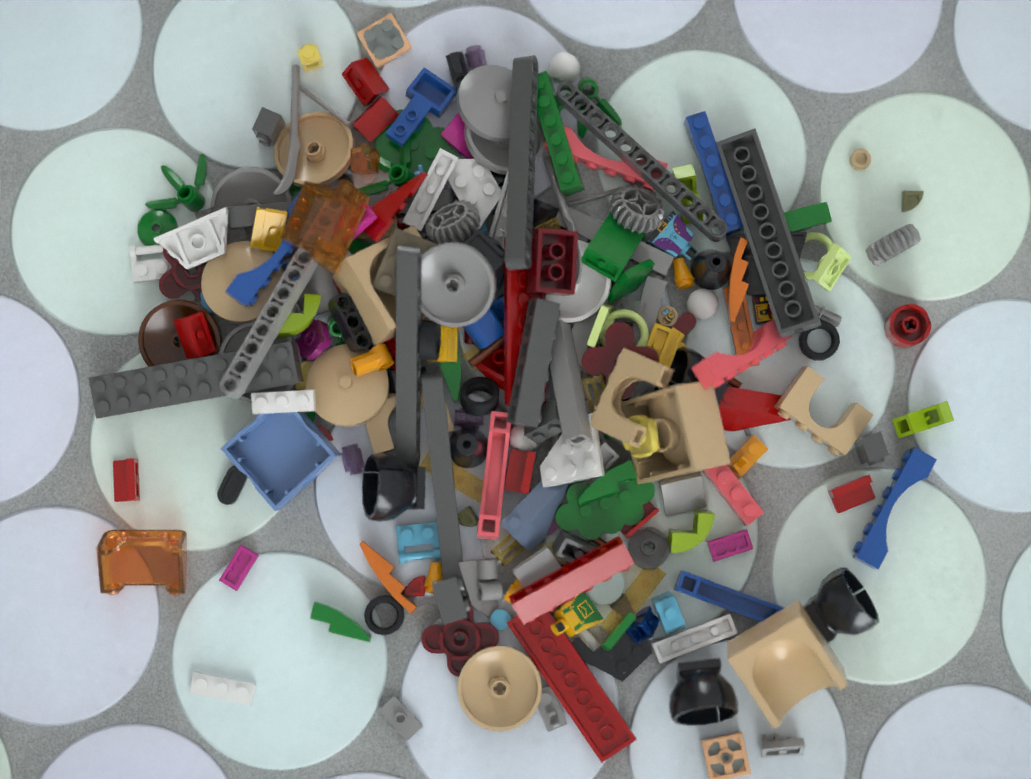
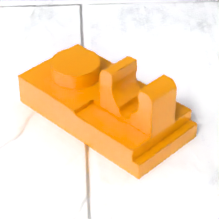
(746, 456)

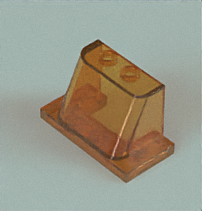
(326, 222)

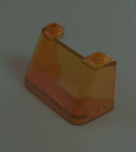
(142, 560)

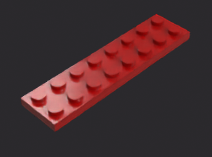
(515, 311)
(574, 685)

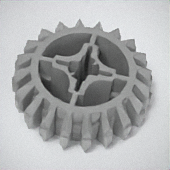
(636, 209)
(453, 222)
(893, 244)

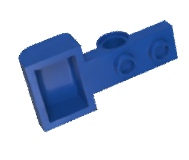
(427, 95)
(489, 326)

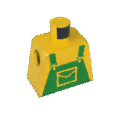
(576, 616)

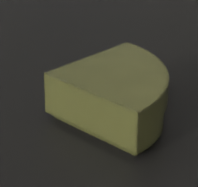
(911, 199)
(468, 517)

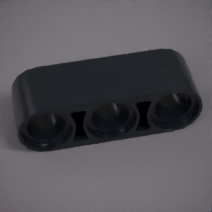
(350, 333)

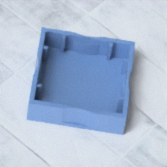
(281, 455)

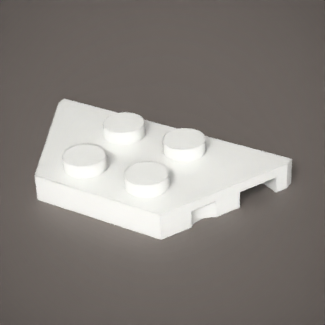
(475, 184)
(197, 240)

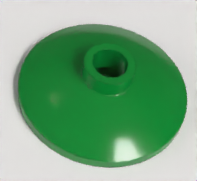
(149, 220)

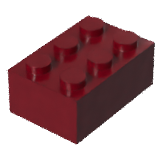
(553, 262)

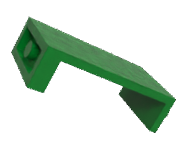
(611, 248)

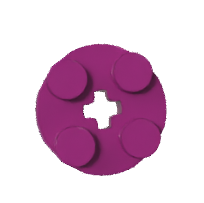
(314, 340)

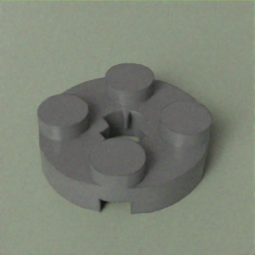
(659, 544)

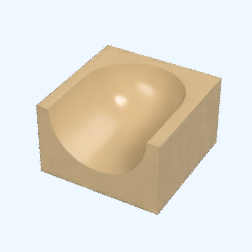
(374, 305)
(687, 430)
(784, 661)

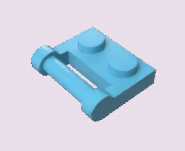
(418, 535)

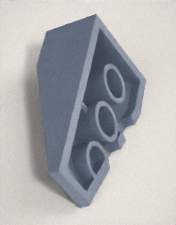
(534, 515)

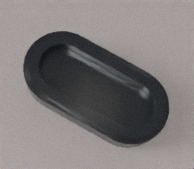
(231, 486)

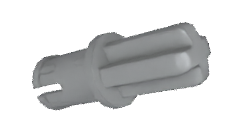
(828, 316)

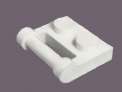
(147, 269)

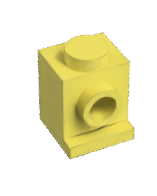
(310, 57)

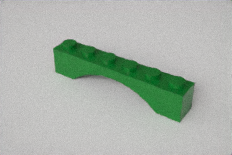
(556, 137)

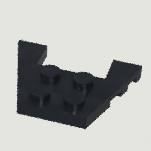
(751, 274)
(618, 661)

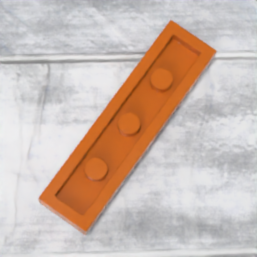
(742, 328)

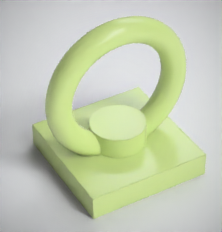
(830, 265)
(606, 318)

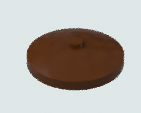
(159, 337)

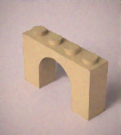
(795, 405)
(609, 415)
(379, 428)

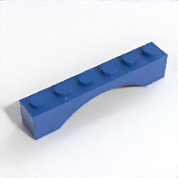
(708, 155)
(246, 284)
(873, 545)
(724, 597)

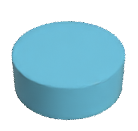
(500, 618)

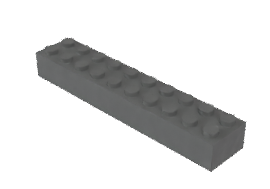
(768, 234)
(188, 381)

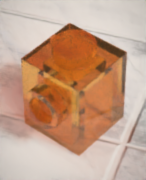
(364, 160)

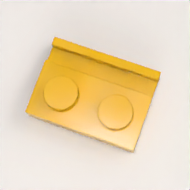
(268, 229)
(665, 342)
(448, 345)

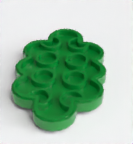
(423, 146)
(605, 514)

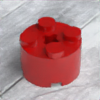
(918, 322)

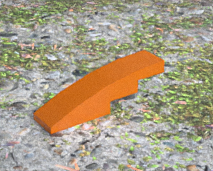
(736, 288)
(383, 571)

